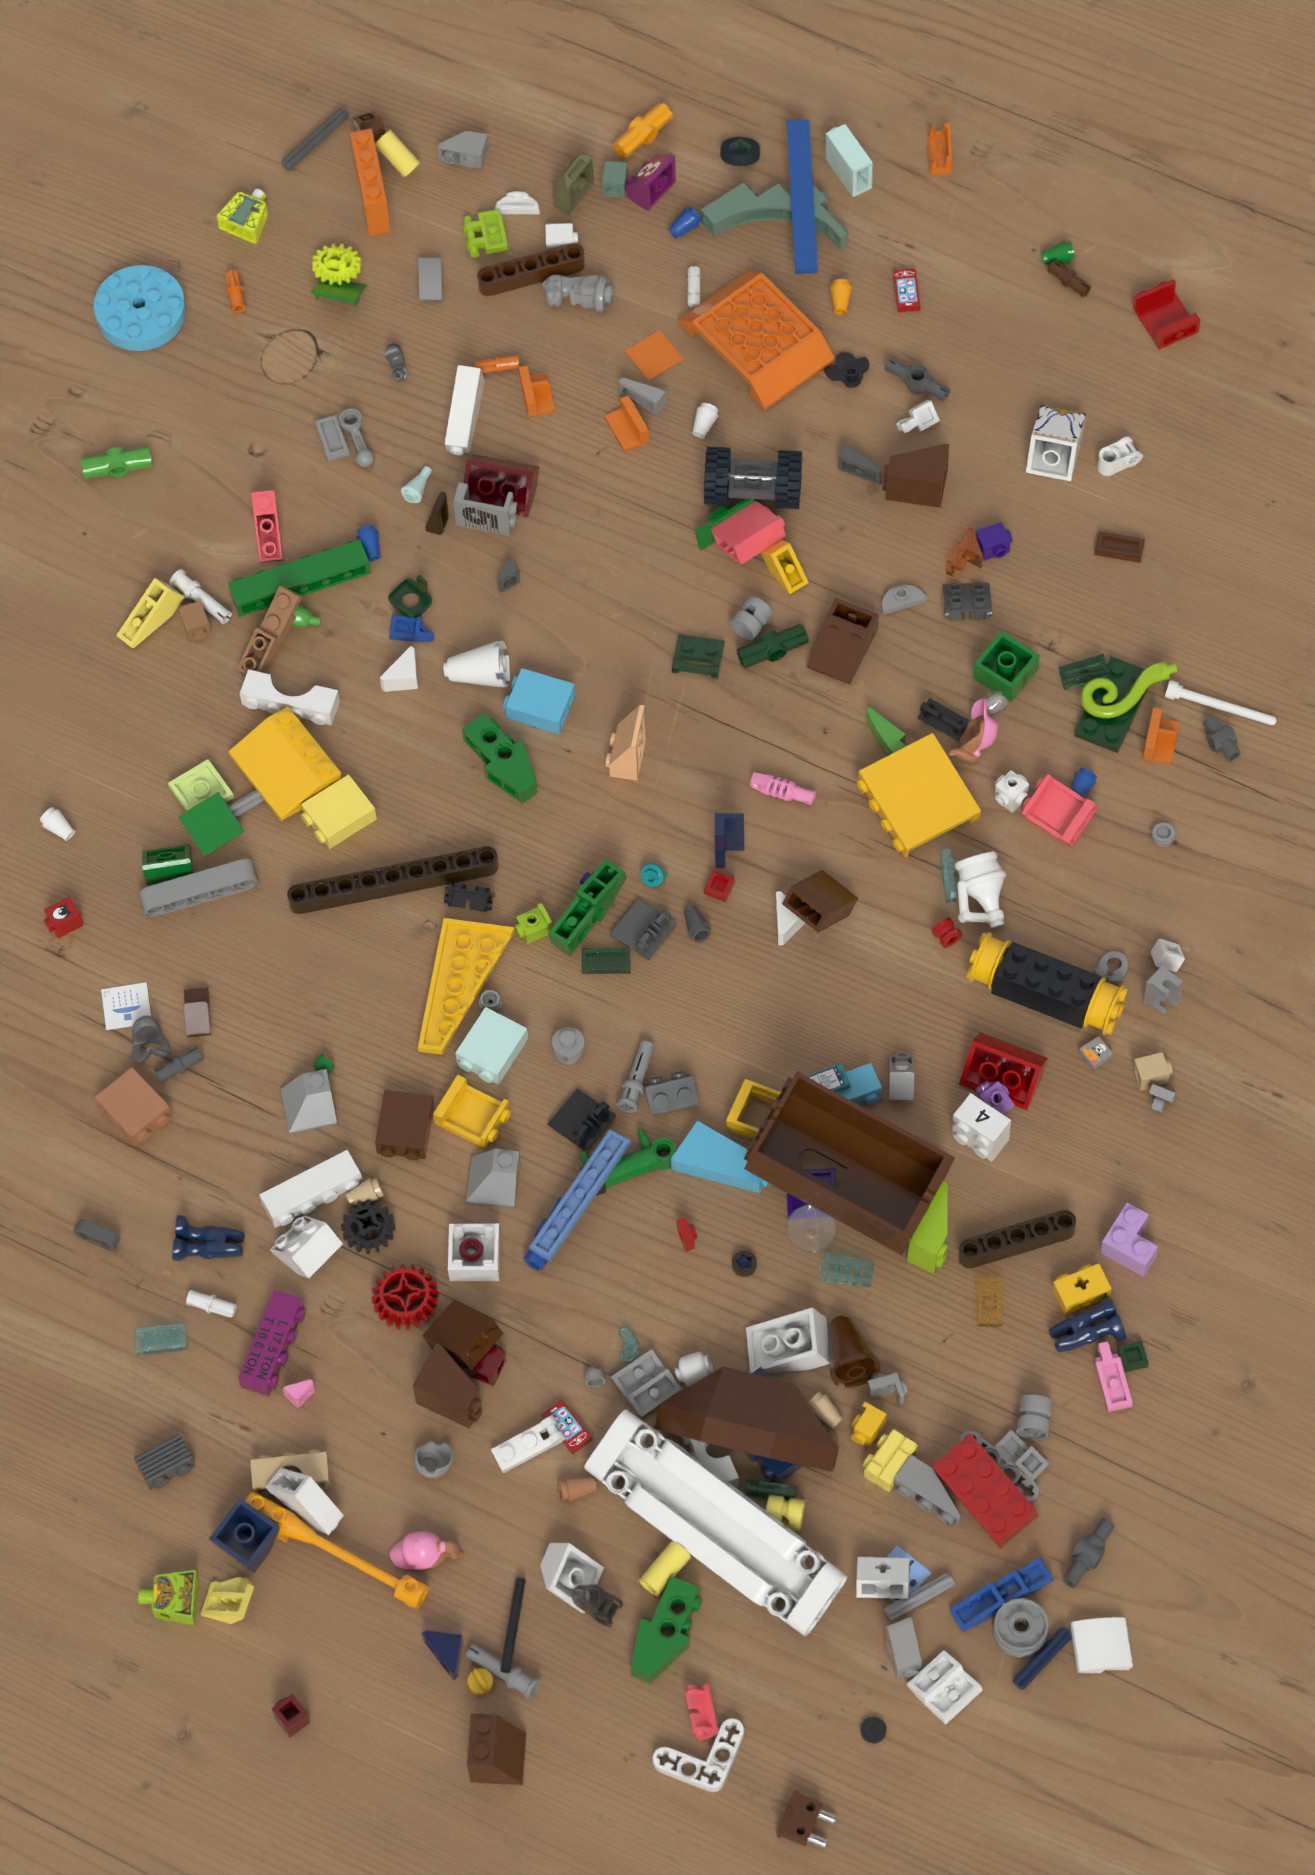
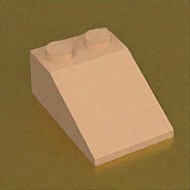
(628, 746)

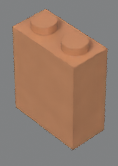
(133, 1107)

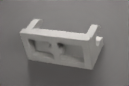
(1162, 986)

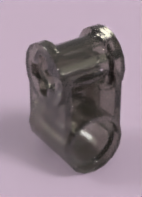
(601, 1604)

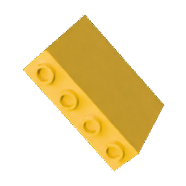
(917, 794)

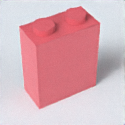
(748, 532)

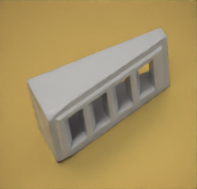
(646, 396)

